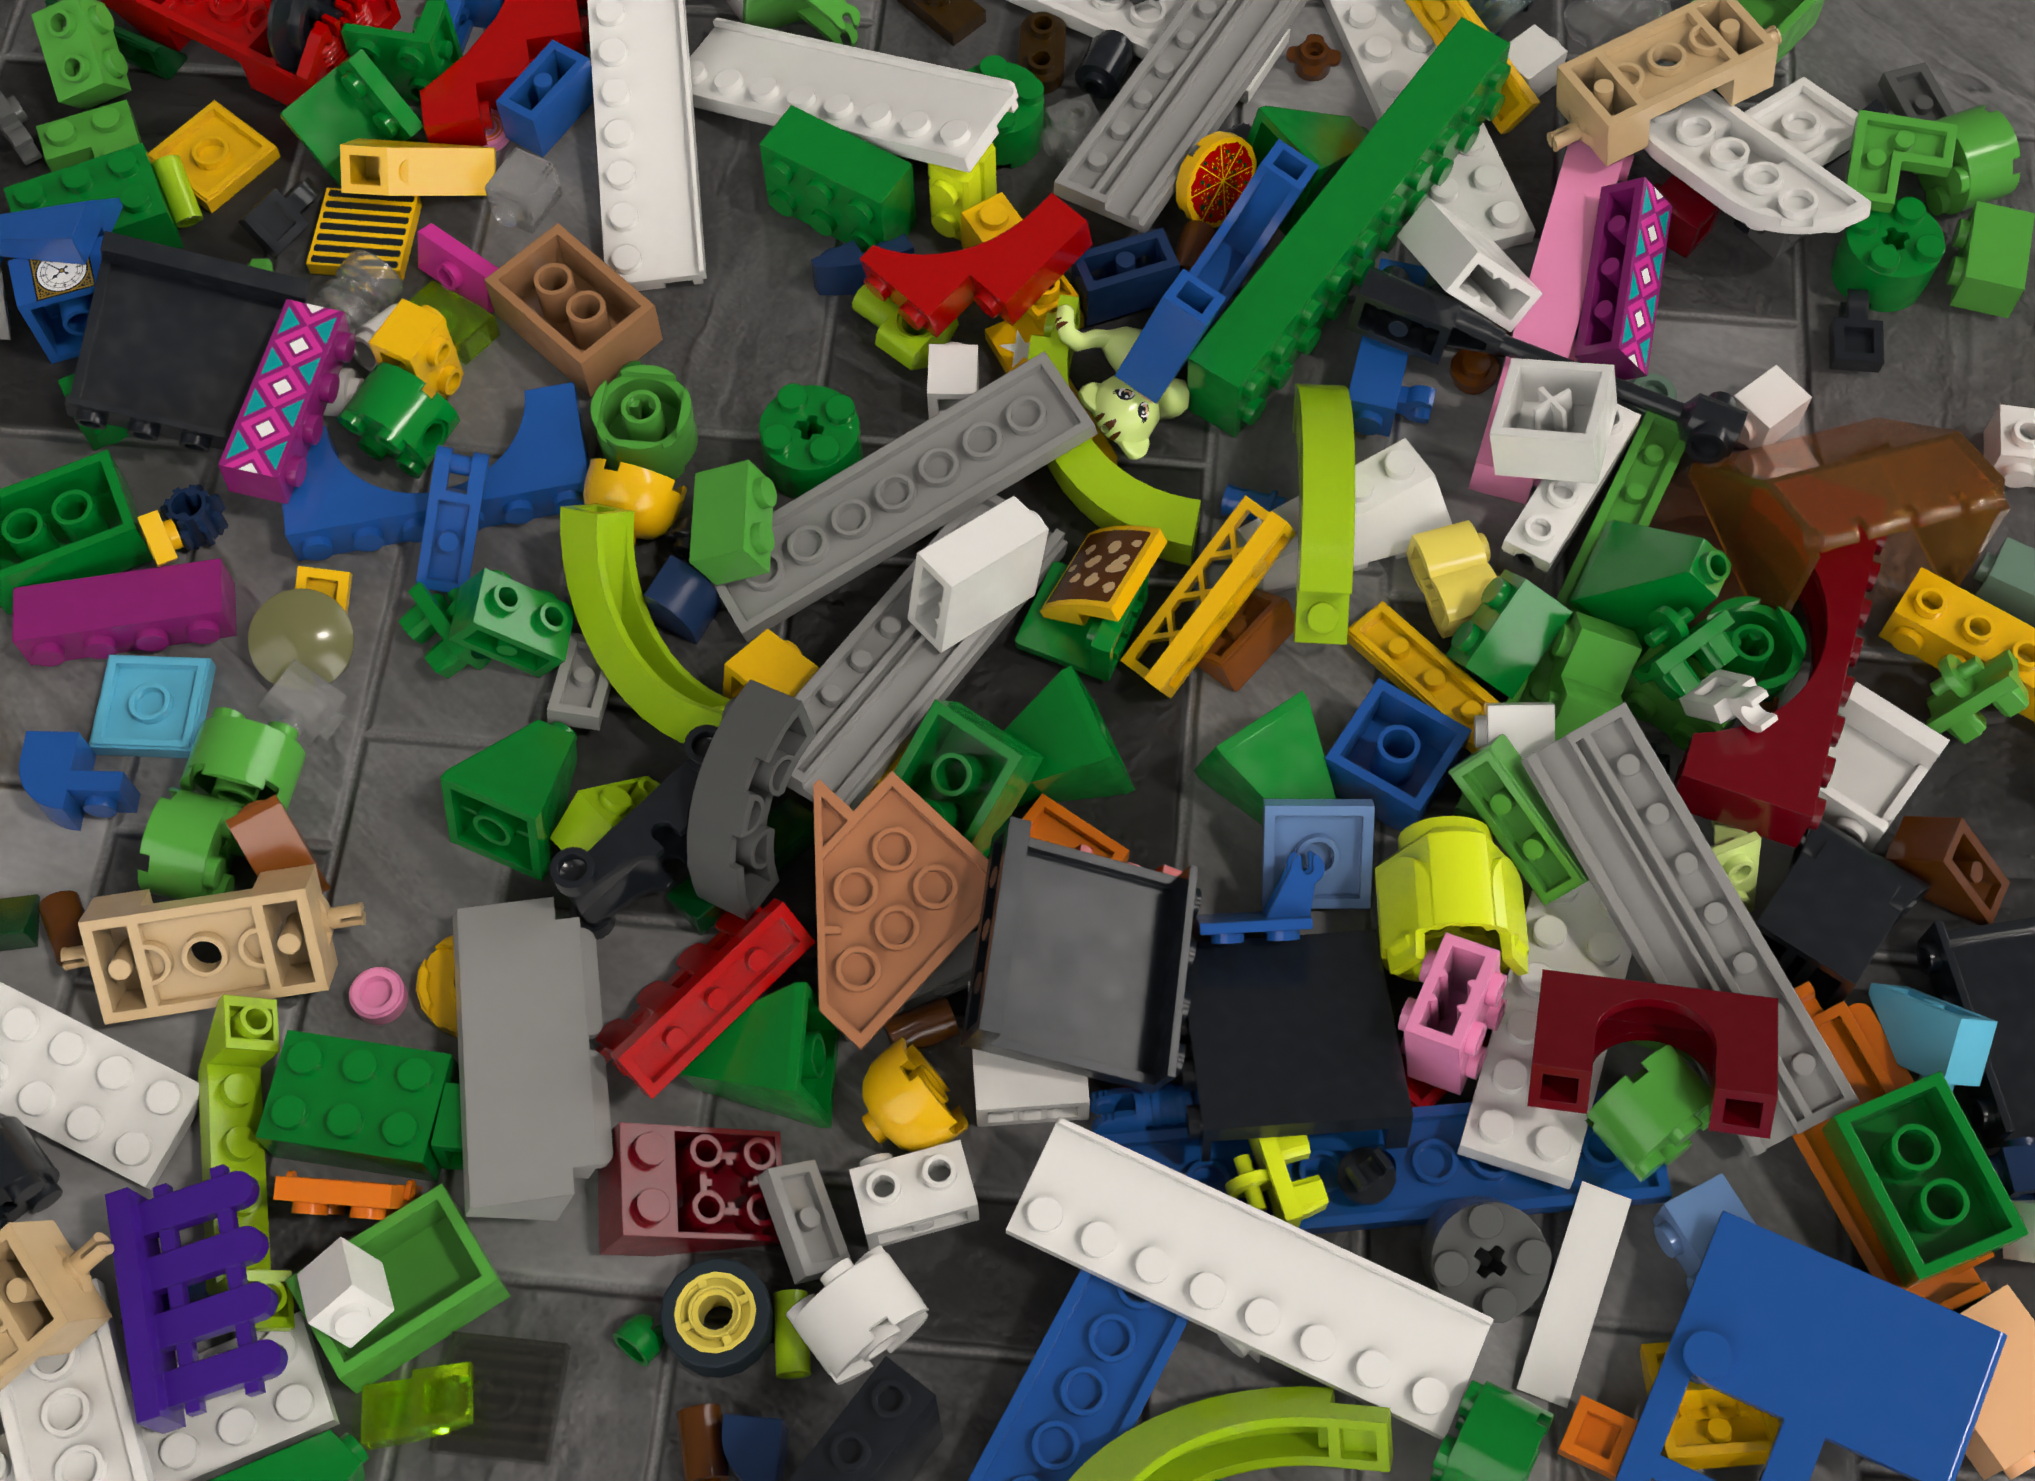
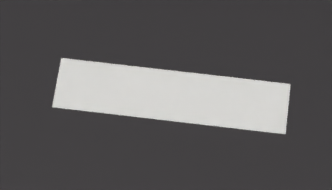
(1574, 1294)

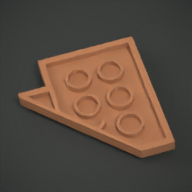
(889, 902)

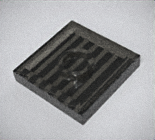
(514, 1398)

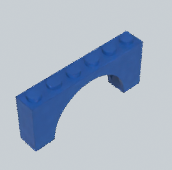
(1204, 291)
(531, 480)

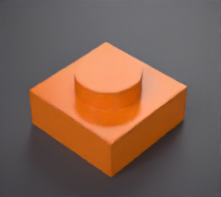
(1597, 1437)

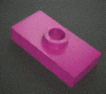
(454, 265)

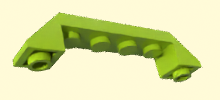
(230, 1110)

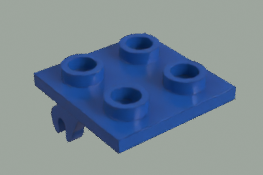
(1284, 913)

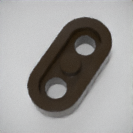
(1043, 48)

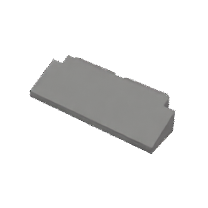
(526, 1067)

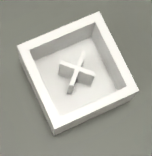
(1554, 420)

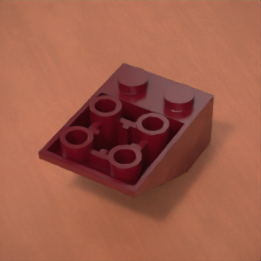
(685, 1190)

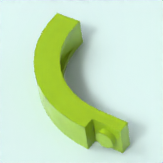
(1100, 486)
(1326, 512)
(618, 626)
(1247, 1434)

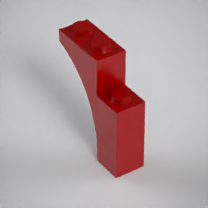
(999, 274)

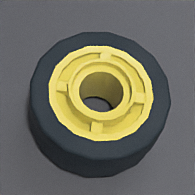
(698, 1291)

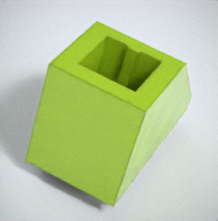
(599, 810)

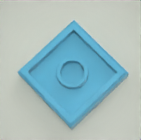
(151, 705)

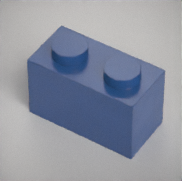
(546, 98)

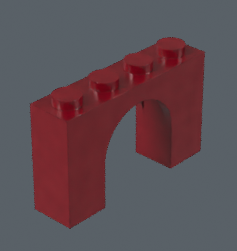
(1723, 1031)

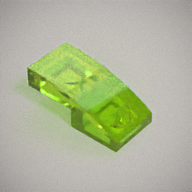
(418, 1407)

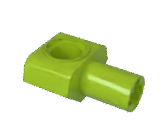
(895, 334)

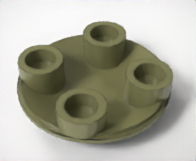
(303, 628)

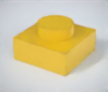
(161, 538)
(330, 582)

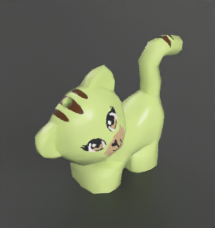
(1116, 407)

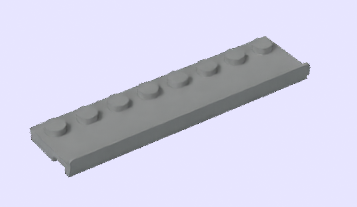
(1170, 103)
(884, 682)
(1678, 900)

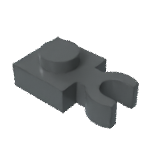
(11, 121)

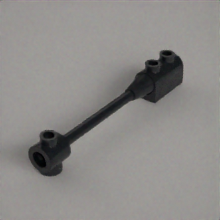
(1430, 319)

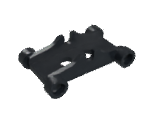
(634, 852)

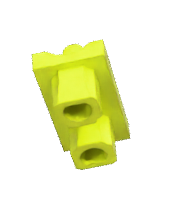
(1287, 1199)

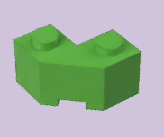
(1589, 670)

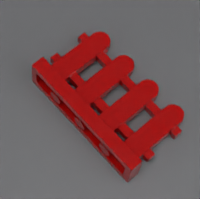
(704, 996)

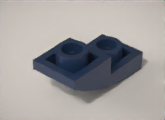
(840, 269)

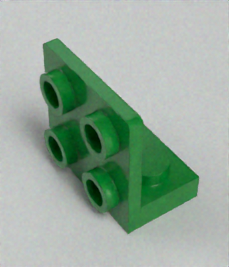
(408, 58)
(346, 106)
(1088, 648)

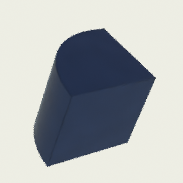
(682, 600)
(755, 1446)

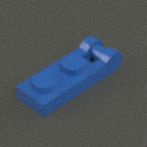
(451, 520)

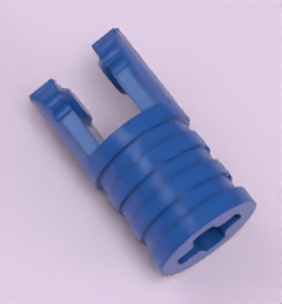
(1138, 1110)

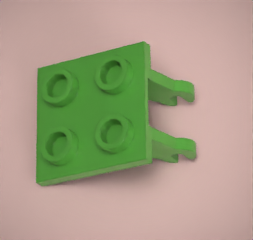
(822, 15)

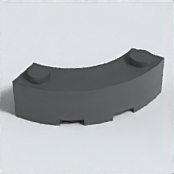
(729, 810)

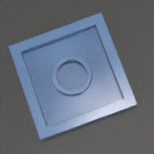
(1334, 830)

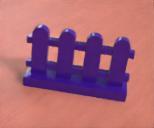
(147, 1276)

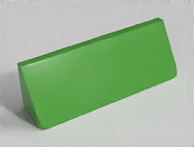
(1519, 818)

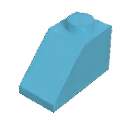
(1933, 1034)

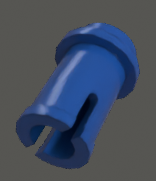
(1234, 495)

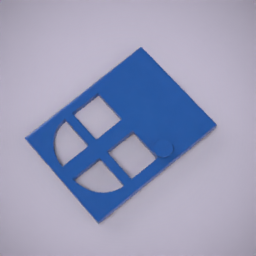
(1822, 1354)

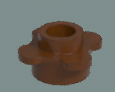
(1313, 58)

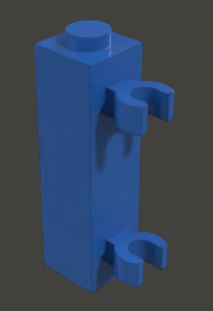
(1379, 375)

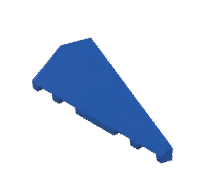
(57, 232)

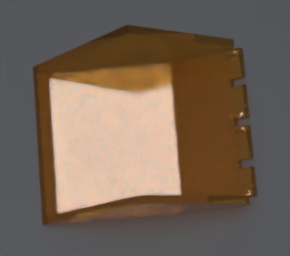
(1811, 491)

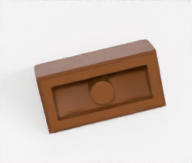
(1249, 639)

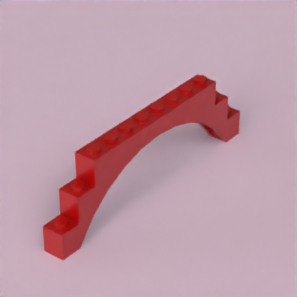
(461, 99)

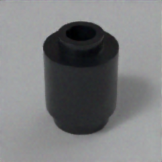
(1104, 64)

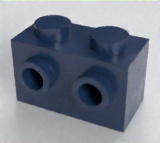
(1124, 275)

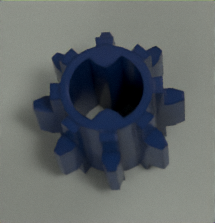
(195, 515)

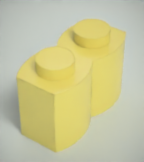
(1451, 572)

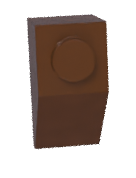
(1953, 863)

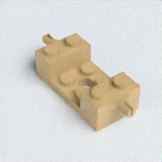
(1620, 88)
(269, 938)
(46, 1294)

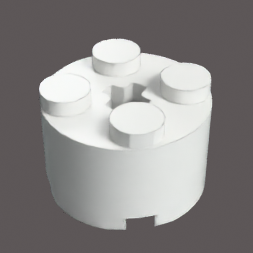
(858, 1314)

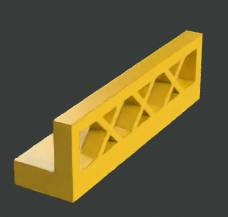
(1217, 604)

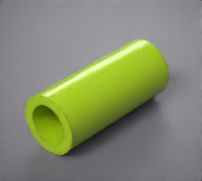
(177, 191)
(791, 1351)

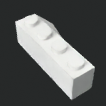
(1392, 502)

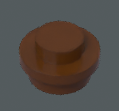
(1474, 371)

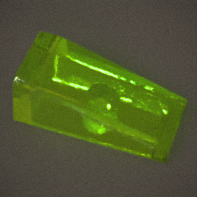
(468, 323)

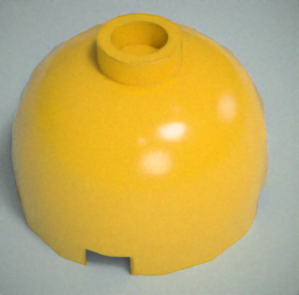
(638, 490)
(908, 1101)

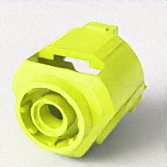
(1449, 882)

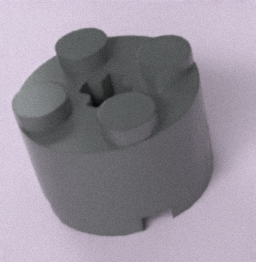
(1513, 1241)

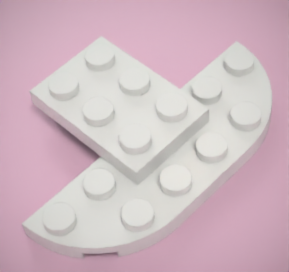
(1764, 160)

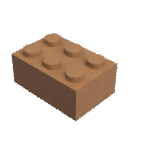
(573, 309)

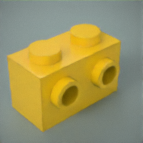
(420, 344)

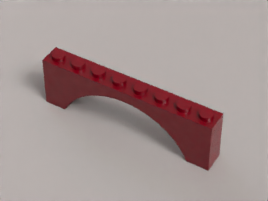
(1775, 776)

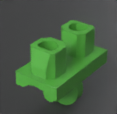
(1971, 687)

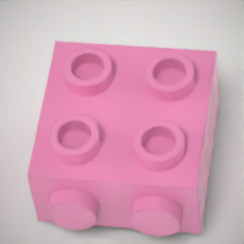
(1453, 1013)

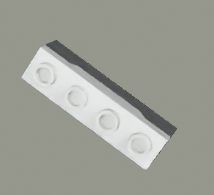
(1559, 510)

